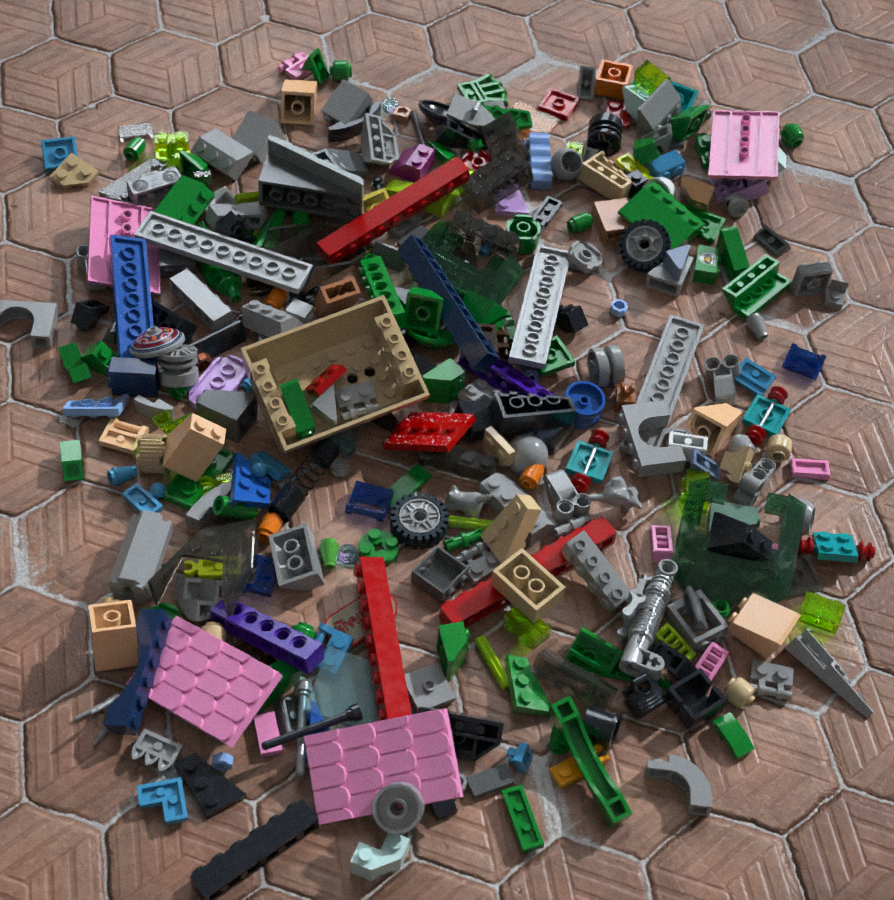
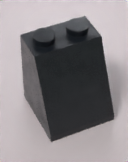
(737, 539)

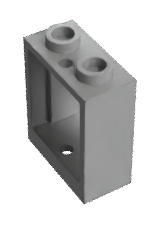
(678, 608)

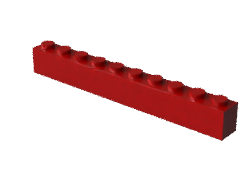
(393, 211)
(486, 599)
(381, 638)

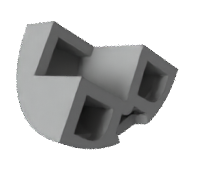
(197, 596)

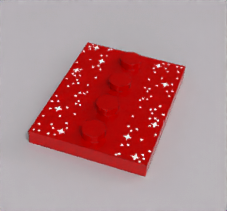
(429, 432)

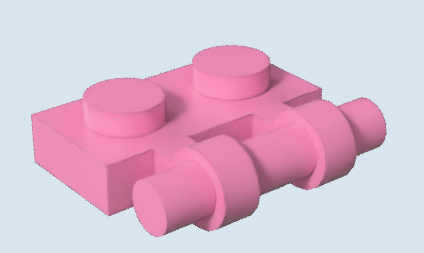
(293, 66)

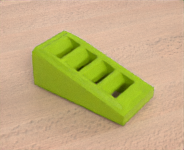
(678, 641)

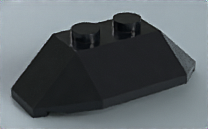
(472, 734)

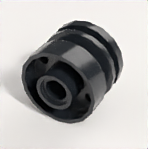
(605, 133)

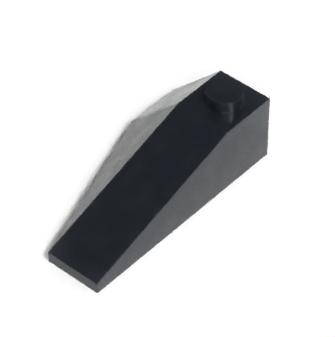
(166, 318)

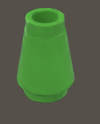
(329, 552)

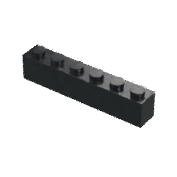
(254, 851)

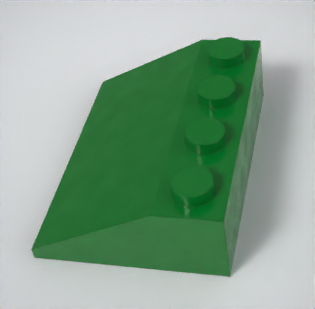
(658, 205)

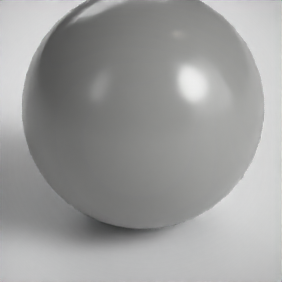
(529, 451)

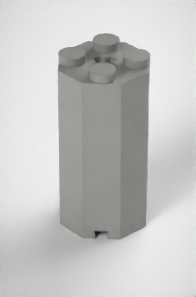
(140, 556)

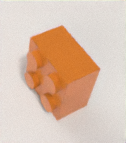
(612, 78)

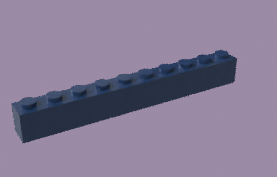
(454, 314)

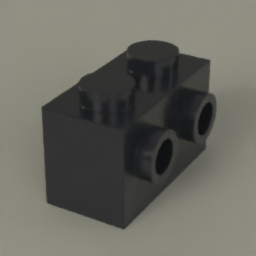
(232, 226)

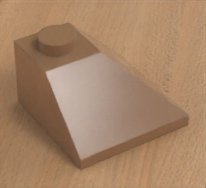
(697, 193)

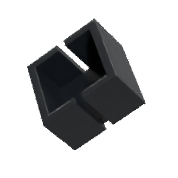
(690, 700)

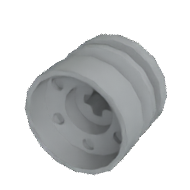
(179, 367)

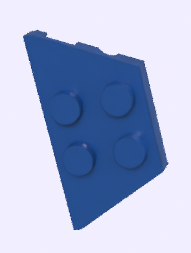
(247, 487)

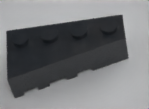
(531, 412)

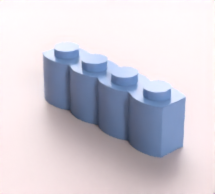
(540, 160)

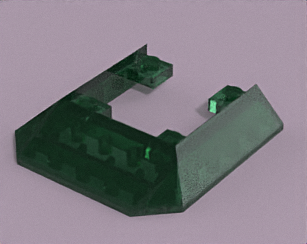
(730, 576)

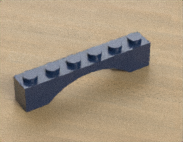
(126, 711)

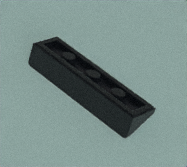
(221, 340)

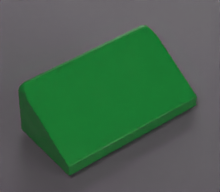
(441, 152)

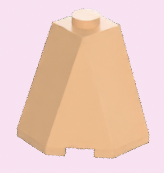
(715, 423)

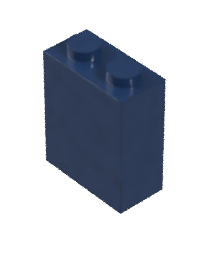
(133, 377)

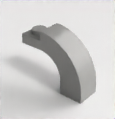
(688, 777)

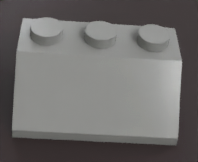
(658, 108)
(223, 153)
(267, 319)
(296, 559)

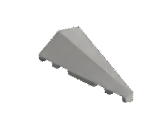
(820, 662)

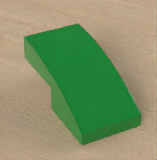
(734, 735)

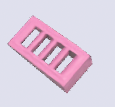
(661, 544)
(716, 654)

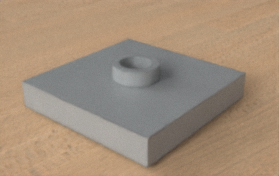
(429, 687)

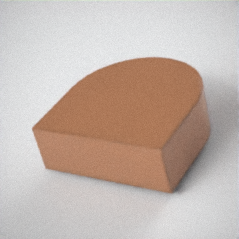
(401, 113)

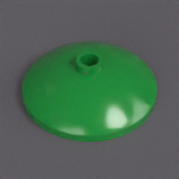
(431, 340)

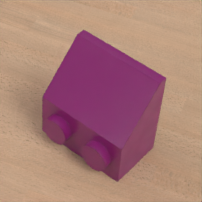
(414, 163)

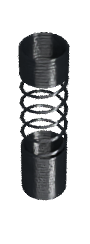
(290, 496)

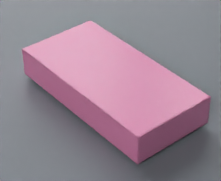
(809, 469)
(266, 729)

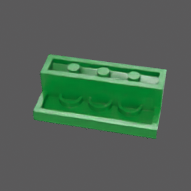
(756, 287)

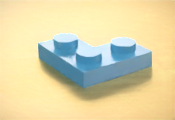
(165, 793)

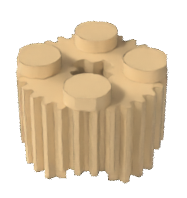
(151, 453)

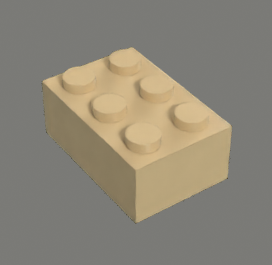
(527, 585)

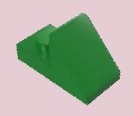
(316, 64)

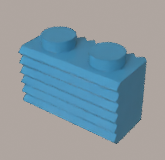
(667, 165)

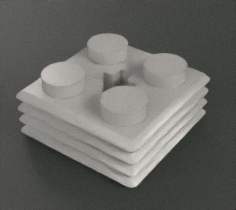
(811, 279)

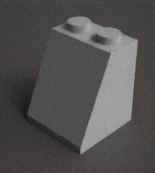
(346, 103)
(254, 134)

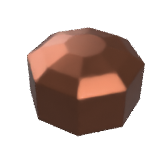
(204, 361)

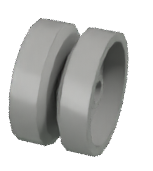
(606, 366)
(386, 814)

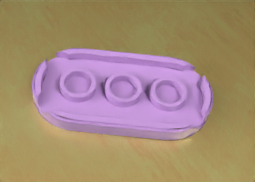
(222, 374)

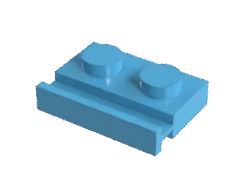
(754, 377)

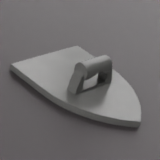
(469, 112)

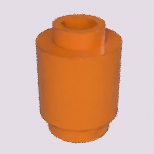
(276, 298)
(531, 476)
(270, 525)

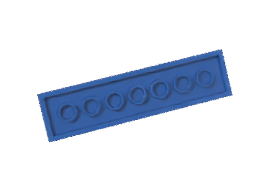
(130, 290)

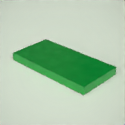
(187, 492)

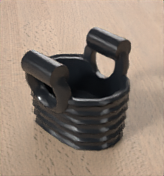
(642, 700)

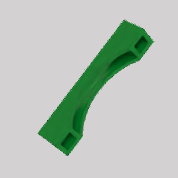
(604, 791)

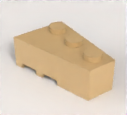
(604, 177)
(512, 527)

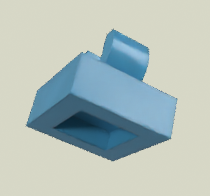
(520, 757)

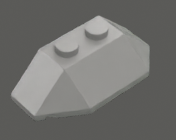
(378, 141)

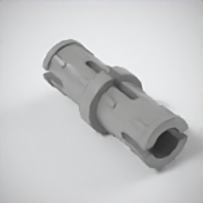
(570, 525)

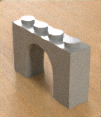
(42, 315)
(646, 458)

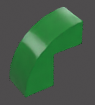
(72, 364)

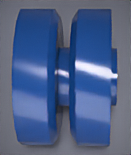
(588, 401)

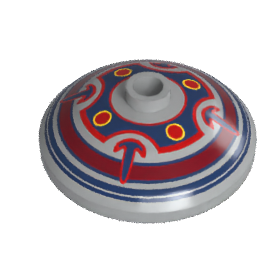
(156, 342)

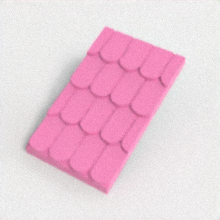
(744, 145)
(121, 219)
(210, 682)
(359, 760)

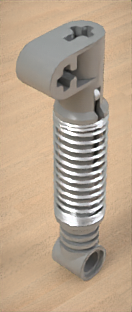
(636, 657)

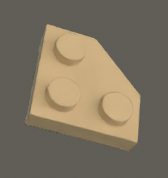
(74, 172)
(497, 447)

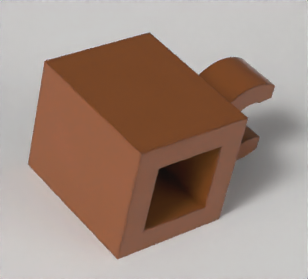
(624, 395)

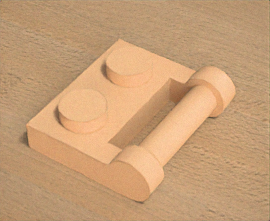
(122, 440)

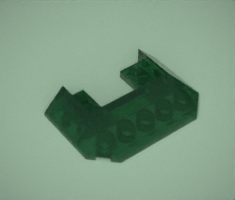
(493, 281)

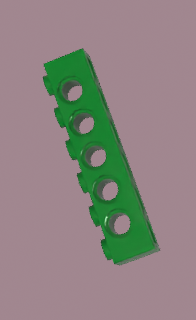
(378, 283)

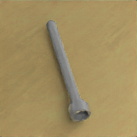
(301, 690)

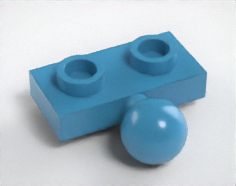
(267, 464)
(144, 500)

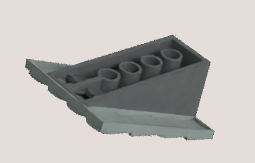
(308, 184)

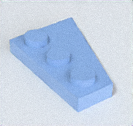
(88, 407)

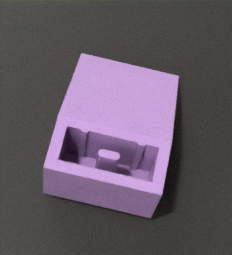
(748, 188)

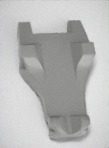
(634, 602)

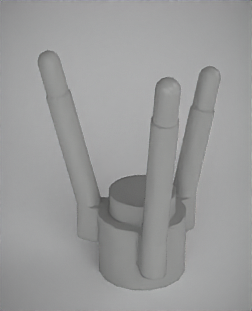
(104, 705)

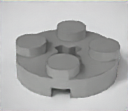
(586, 263)

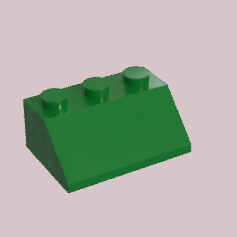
(185, 200)

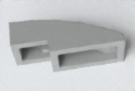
(203, 509)

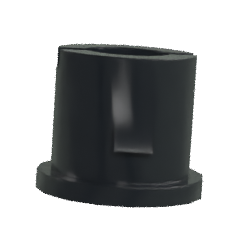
(602, 726)

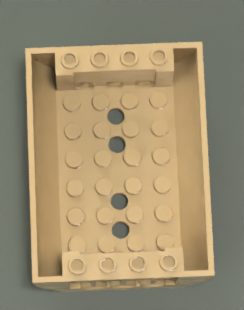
(354, 337)

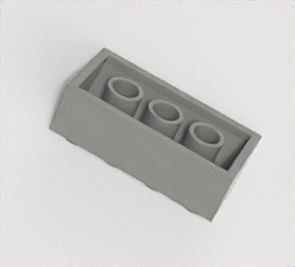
(503, 490)

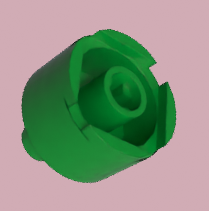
(527, 230)

